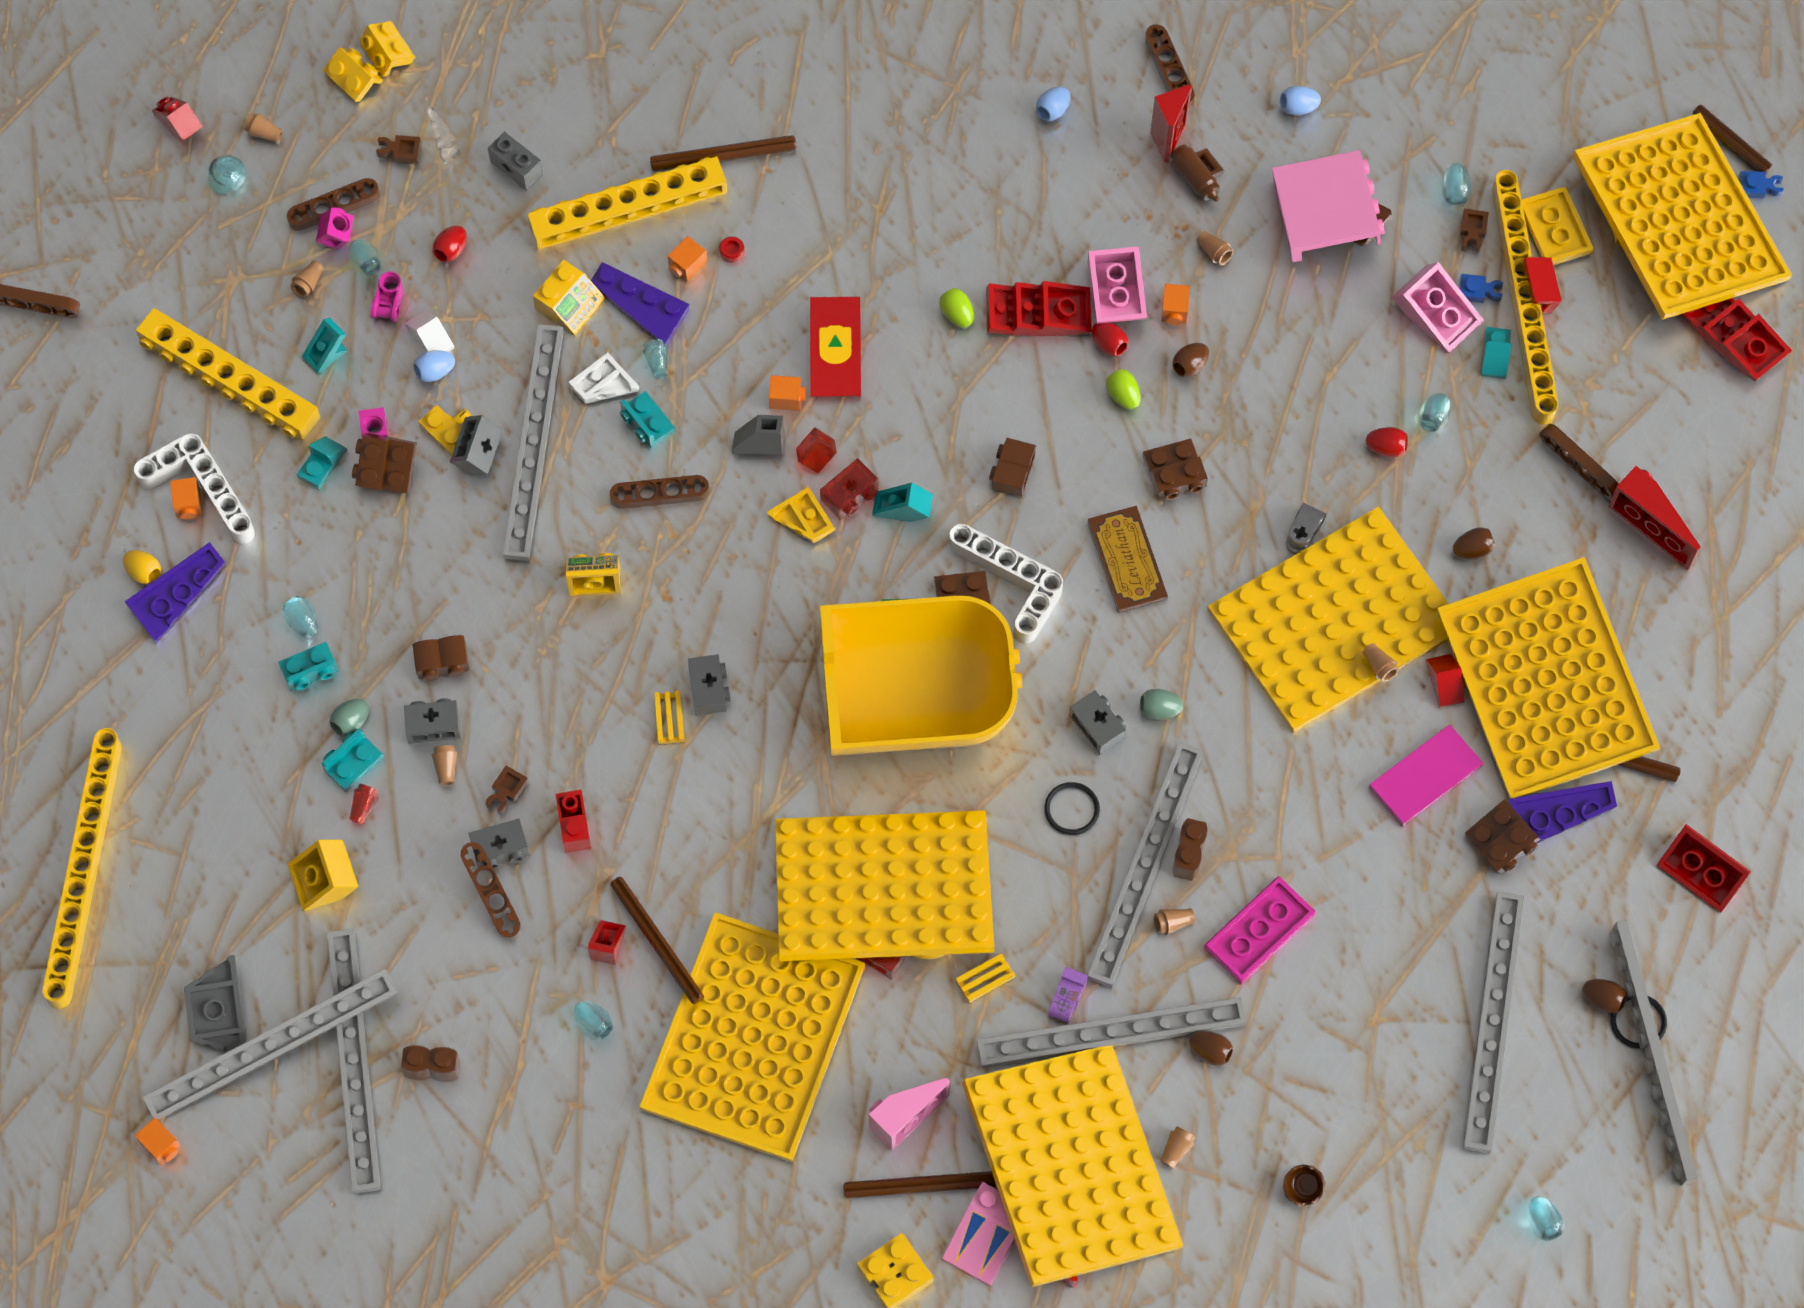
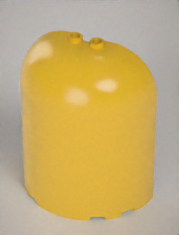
(917, 674)

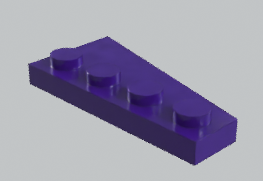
(651, 308)
(172, 593)
(1563, 809)

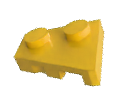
(803, 516)

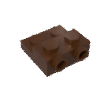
(384, 463)
(1175, 469)
(964, 584)
(1503, 837)

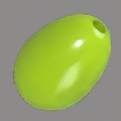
(957, 308)
(1123, 389)

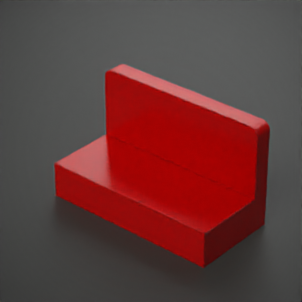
(1542, 283)

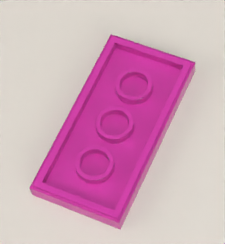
(1426, 775)
(1259, 930)

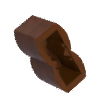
(1013, 467)
(441, 657)
(1190, 849)
(438, 1063)

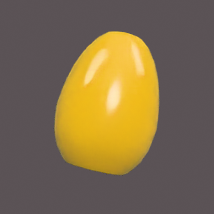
(141, 566)

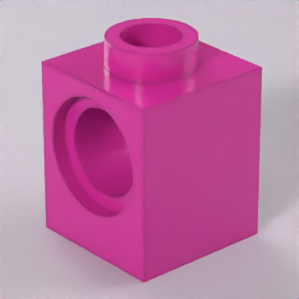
(328, 234)
(373, 419)

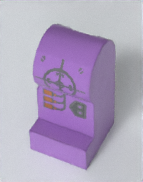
(1068, 994)

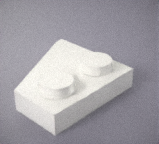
(603, 381)

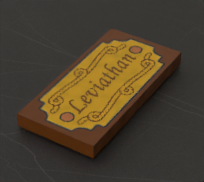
(1127, 559)

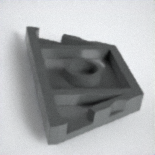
(216, 1008)

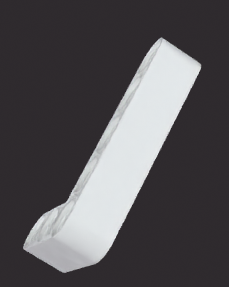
(207, 480)
(1012, 574)

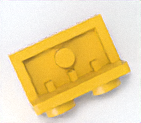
(385, 47)
(352, 73)

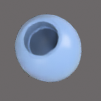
(1299, 100)
(1053, 103)
(433, 365)

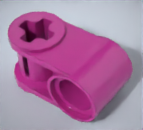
(388, 301)

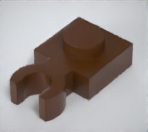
(403, 148)
(1473, 227)
(507, 786)

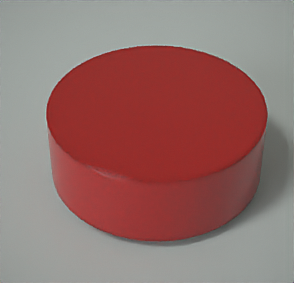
(731, 249)

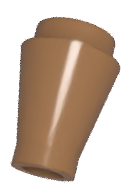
(262, 128)
(1215, 248)
(306, 280)
(1381, 664)
(445, 763)
(1171, 920)
(1177, 1146)

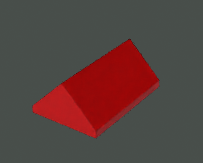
(1169, 119)
(1703, 868)

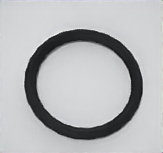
(1070, 785)
(1633, 1044)

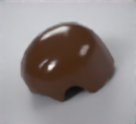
(1304, 1185)

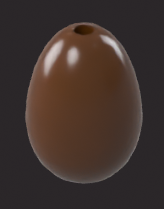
(1190, 359)
(1474, 544)
(1605, 995)
(1211, 1047)

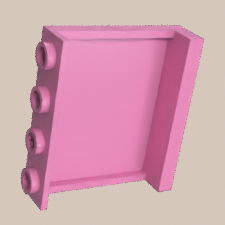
(1327, 202)

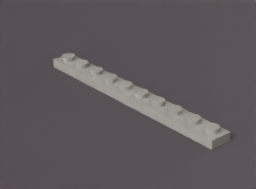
(533, 443)
(1145, 865)
(1493, 1023)
(1111, 1032)
(270, 1045)
(1655, 1062)
(354, 1069)

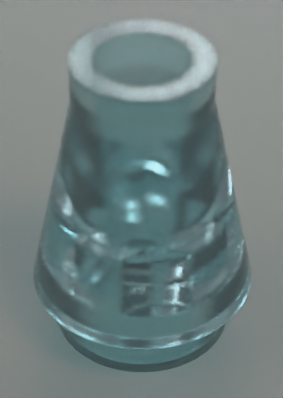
(656, 356)

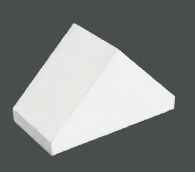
(429, 332)

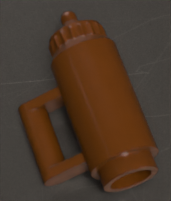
(1195, 171)

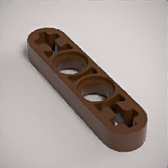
(1171, 66)
(331, 200)
(38, 301)
(1579, 460)
(659, 496)
(493, 888)

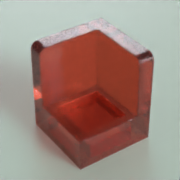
(816, 450)

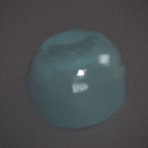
(226, 174)

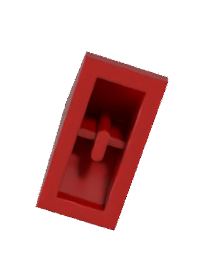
(1446, 680)
(606, 942)

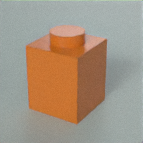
(686, 259)
(1175, 304)
(786, 393)
(186, 498)
(158, 1141)

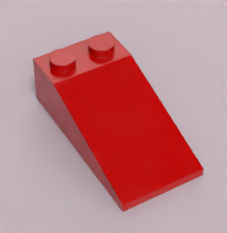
(1649, 511)

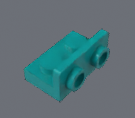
(647, 418)
(308, 667)
(351, 760)

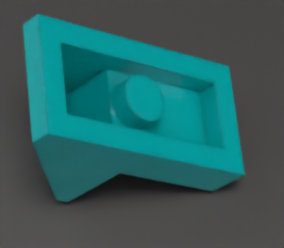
(325, 346)
(1496, 352)
(321, 462)

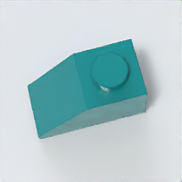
(903, 503)

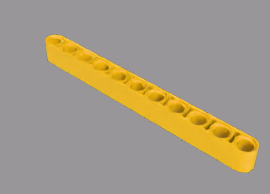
(1524, 306)
(86, 878)

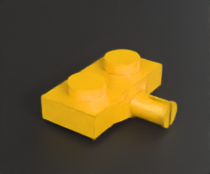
(444, 427)

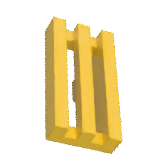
(667, 696)
(980, 969)

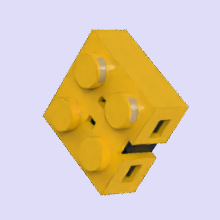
(895, 1272)

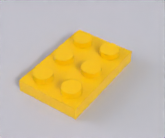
(1556, 226)

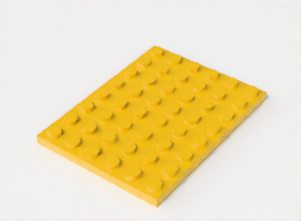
(1681, 215)
(1318, 611)
(1548, 679)
(883, 885)
(756, 1043)
(1071, 1165)

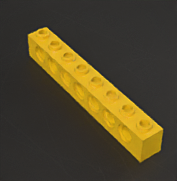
(620, 213)
(159, 325)

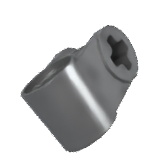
(1305, 526)

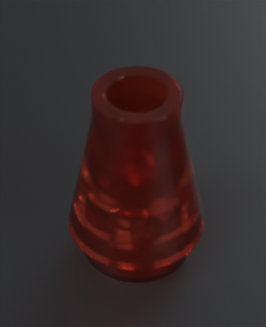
(363, 802)

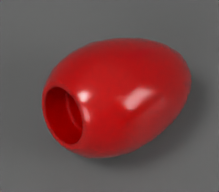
(449, 243)
(1110, 338)
(1387, 441)

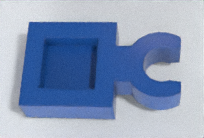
(1756, 184)
(1476, 288)

